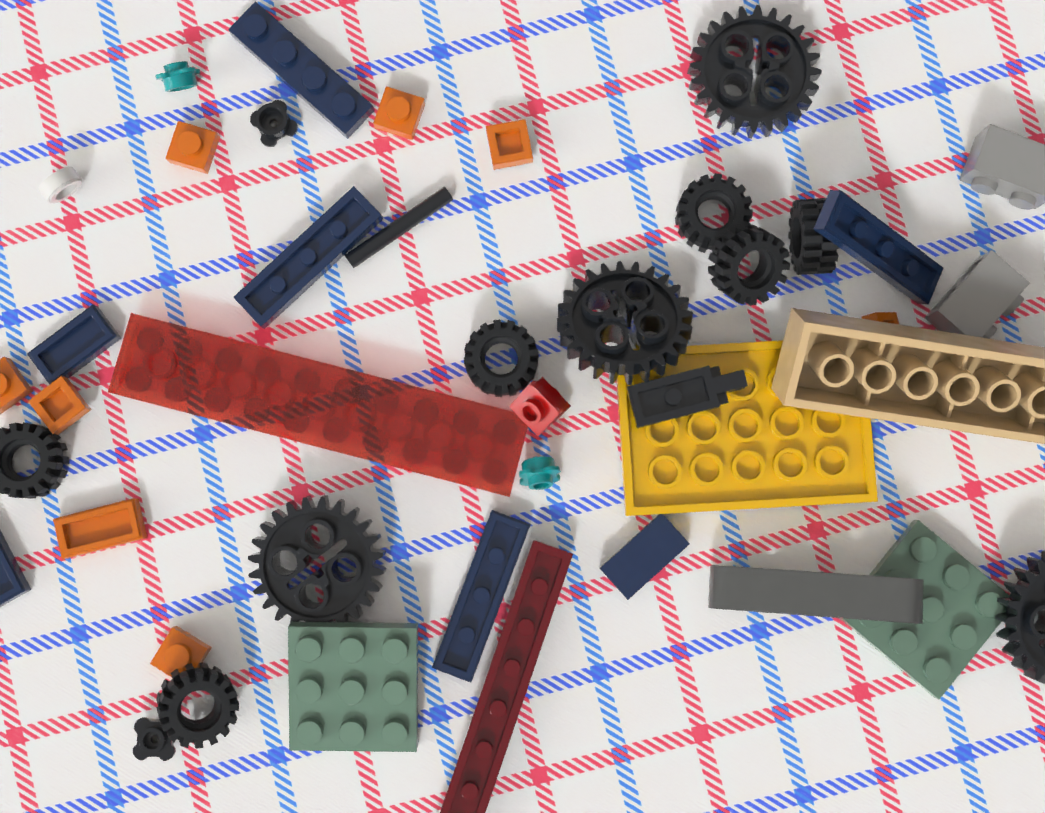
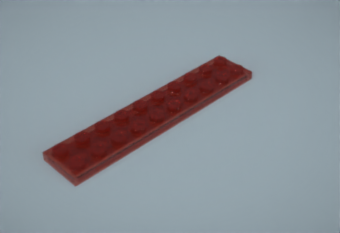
(319, 404)

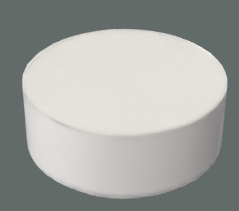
(60, 185)

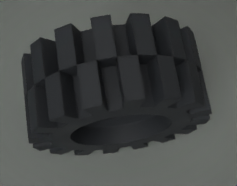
(711, 189)
(809, 249)
(765, 275)
(494, 334)
(50, 460)
(203, 729)

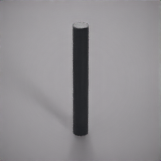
(399, 227)

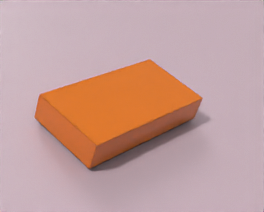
(100, 528)

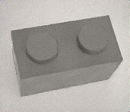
(1007, 167)
(979, 298)

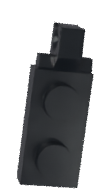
(682, 394)

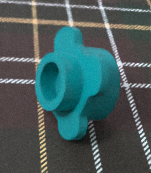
(178, 76)
(539, 473)

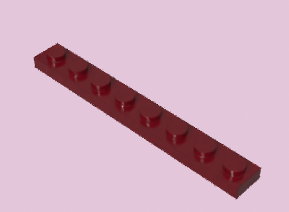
(507, 680)

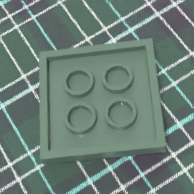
(956, 611)
(353, 686)

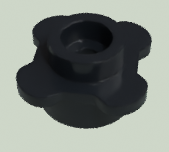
(265, 115)
(145, 747)

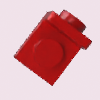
(539, 405)

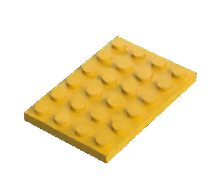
(745, 450)

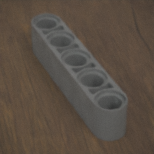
(816, 594)

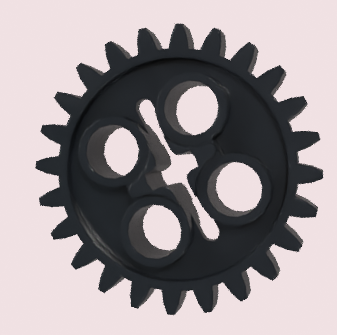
(718, 68)
(659, 312)
(294, 534)
(1025, 637)

